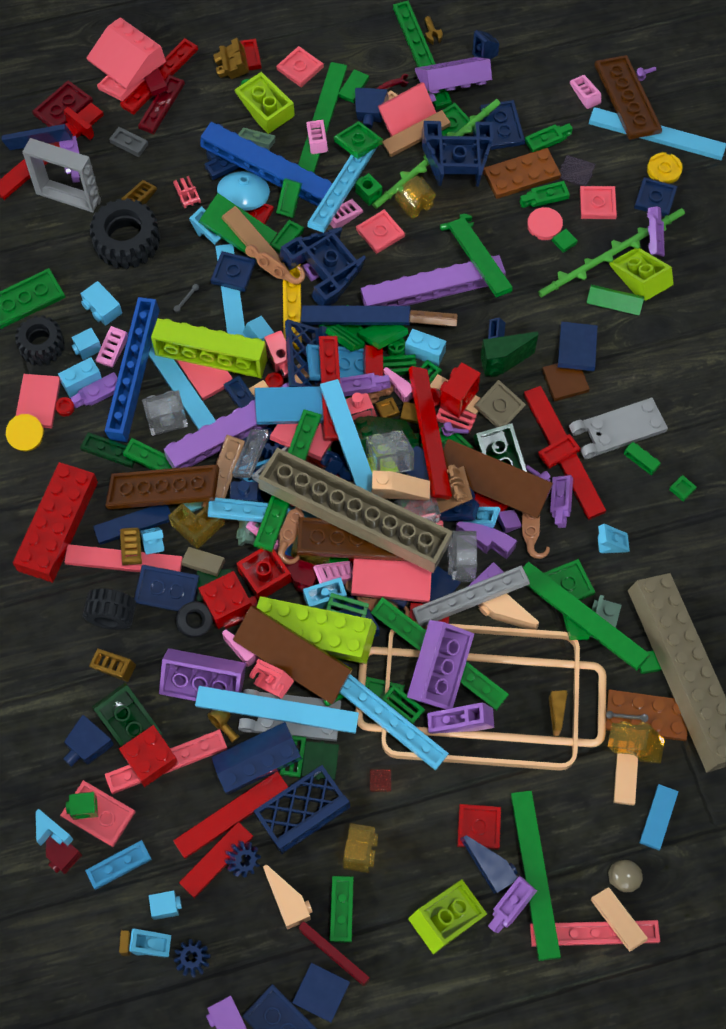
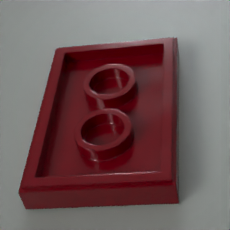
(68, 95)

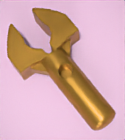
(432, 31)

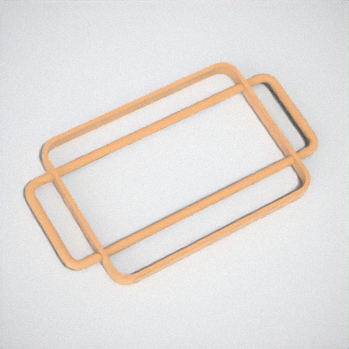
(576, 665)

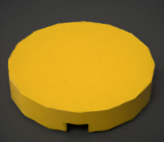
(664, 168)
(24, 432)

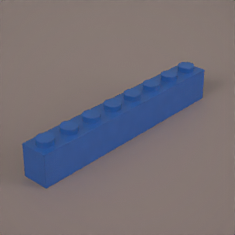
(263, 162)
(132, 370)

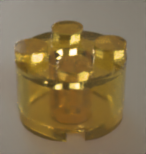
(415, 196)

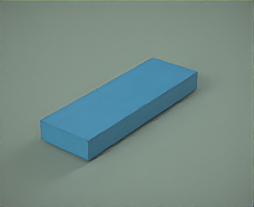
(658, 817)
(118, 865)

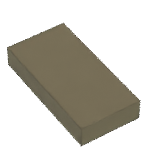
(203, 561)

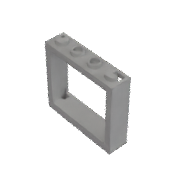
(37, 152)

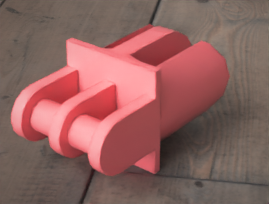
(189, 195)

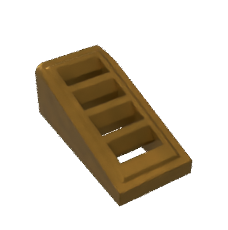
(133, 194)
(130, 546)
(123, 670)
(557, 708)

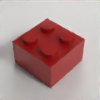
(459, 390)
(264, 572)
(225, 599)
(149, 756)

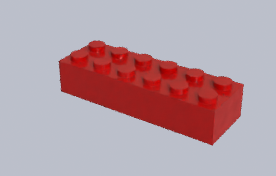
(55, 522)

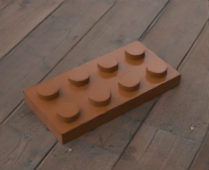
(522, 173)
(662, 713)

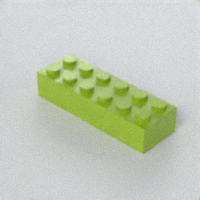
(209, 348)
(334, 632)

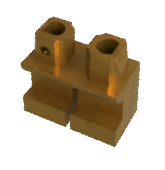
(233, 60)

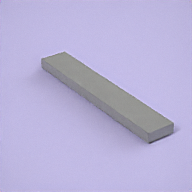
(471, 596)

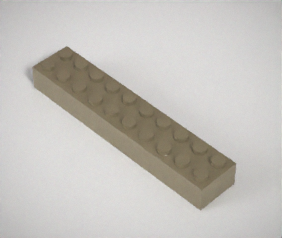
(355, 510)
(684, 665)

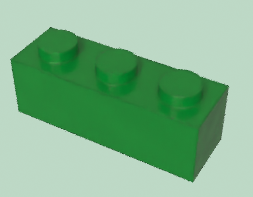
(642, 458)

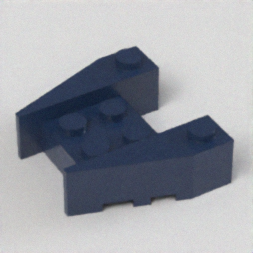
(457, 153)
(328, 258)

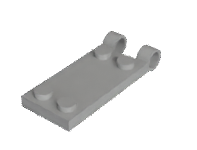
(620, 427)
(262, 725)

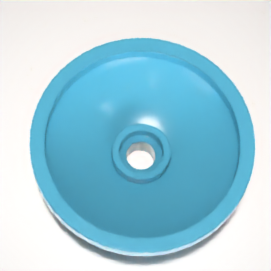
(244, 190)

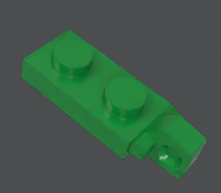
(548, 137)
(545, 195)

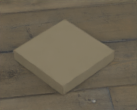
(499, 405)

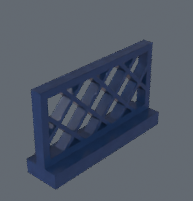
(292, 353)
(314, 821)

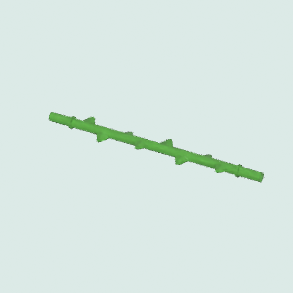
(421, 168)
(617, 247)

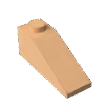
(399, 486)
(508, 611)
(289, 901)

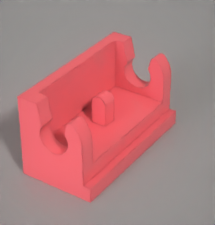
(271, 678)

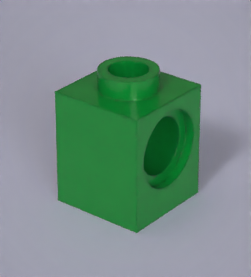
(368, 195)
(82, 805)

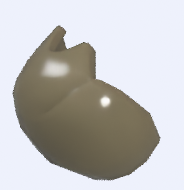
(625, 875)

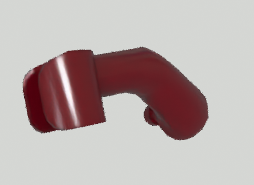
(399, 81)

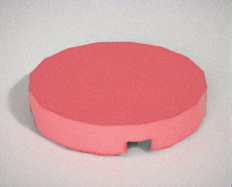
(545, 223)

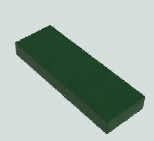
(106, 449)

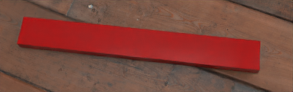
(20, 173)
(430, 433)
(571, 466)

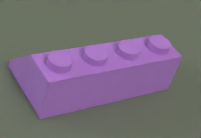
(455, 73)
(440, 665)
(186, 671)

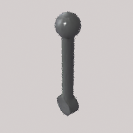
(177, 308)
(643, 718)

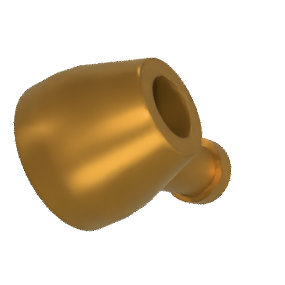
(219, 720)

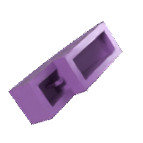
(490, 538)

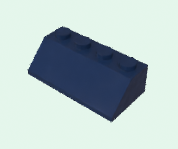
(256, 758)

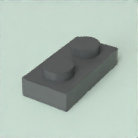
(128, 141)

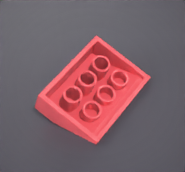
(126, 54)

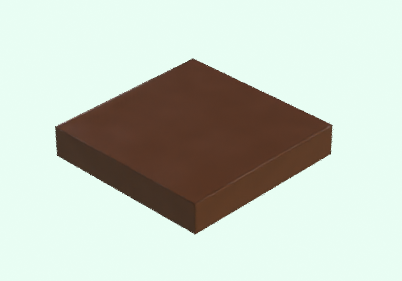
(564, 382)

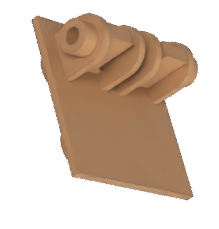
(459, 488)

